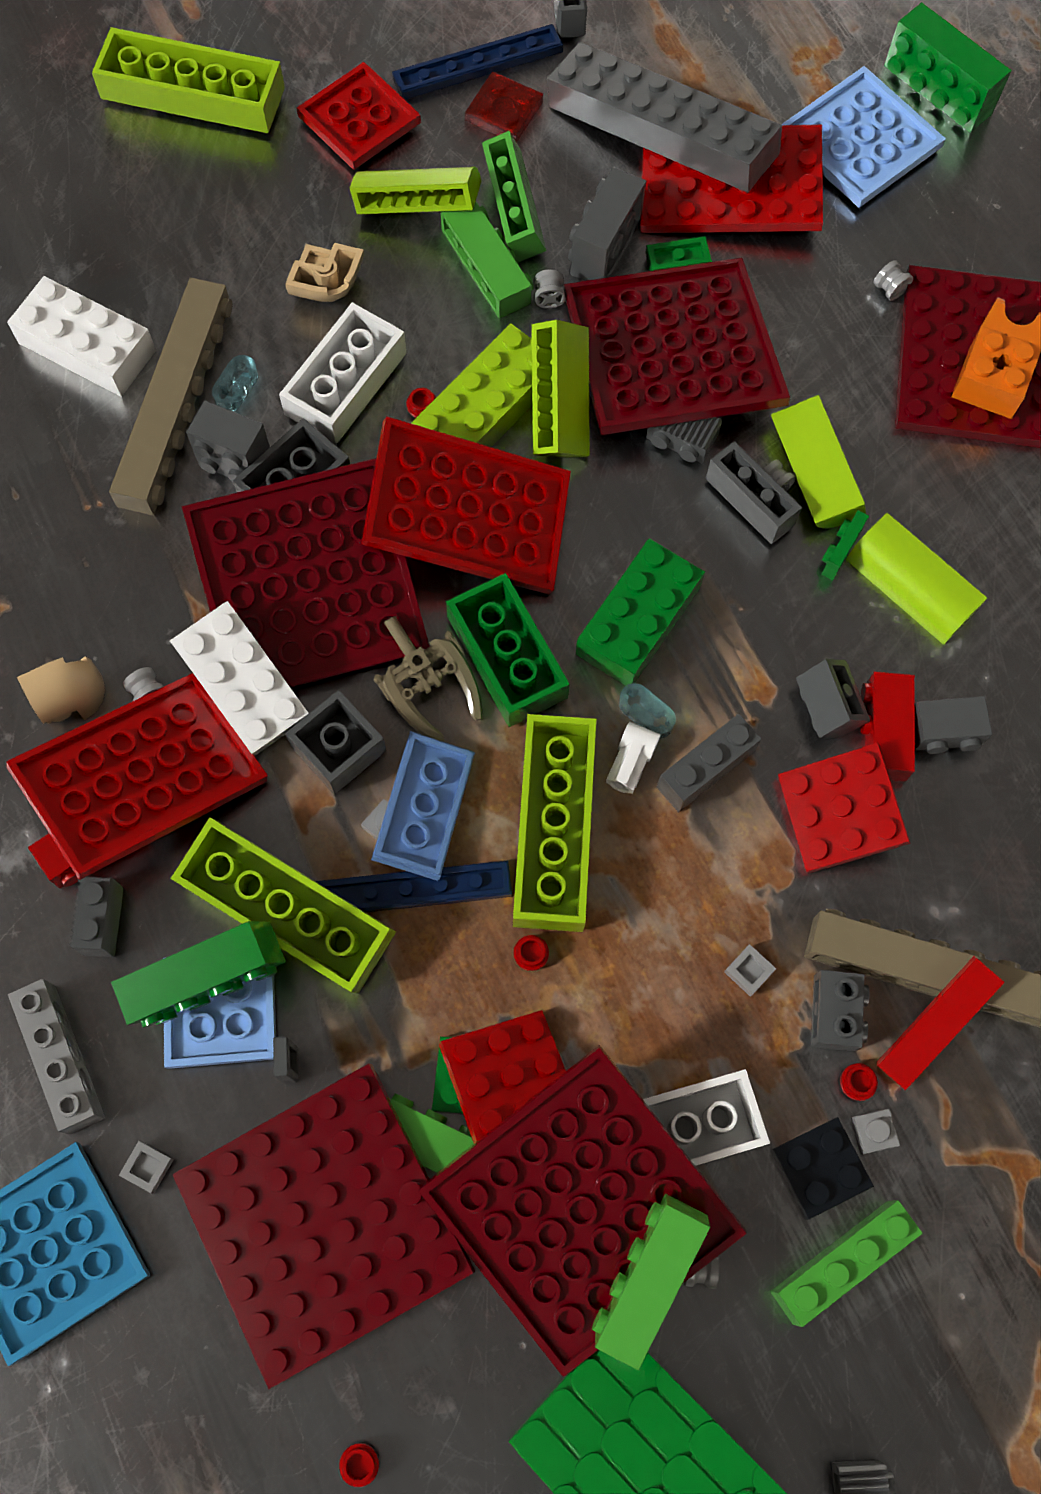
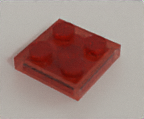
(503, 106)

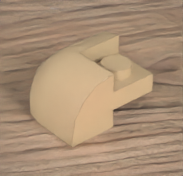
(324, 273)
(63, 688)

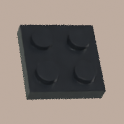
(822, 1168)

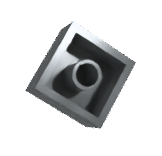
(225, 440)
(336, 741)

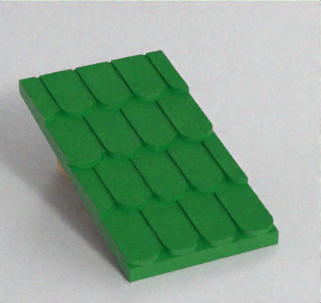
(632, 1435)

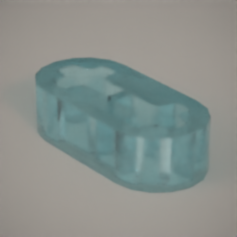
(239, 385)
(651, 704)

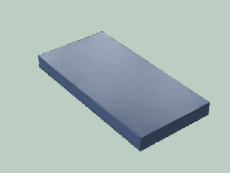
(423, 806)

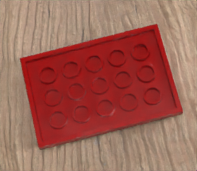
(781, 200)
(466, 506)
(135, 774)

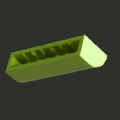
(415, 190)
(560, 389)
(818, 463)
(915, 578)

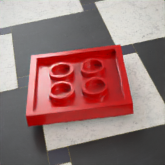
(358, 115)
(843, 808)
(501, 1069)

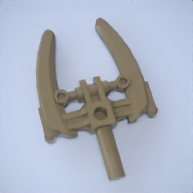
(419, 665)

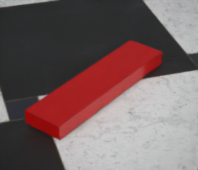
(939, 1022)

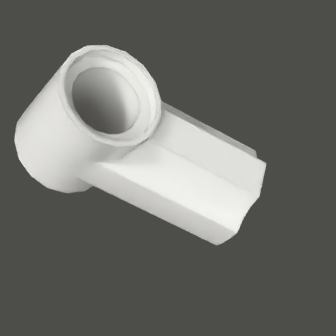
(634, 751)

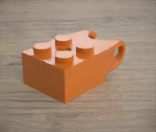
(999, 363)

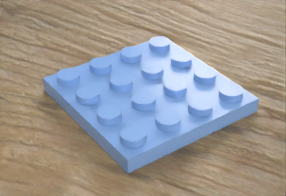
(868, 135)

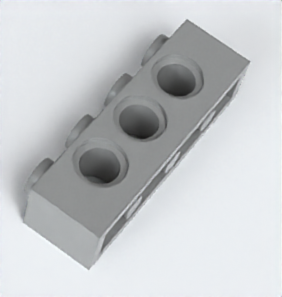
(56, 1057)

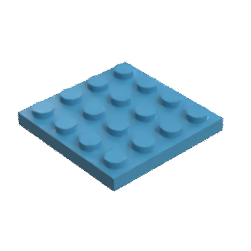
(59, 1252)

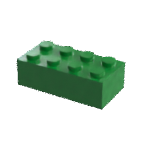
(946, 67)
(639, 613)
(507, 649)
(199, 972)

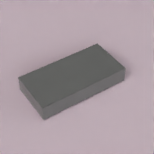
(285, 1060)

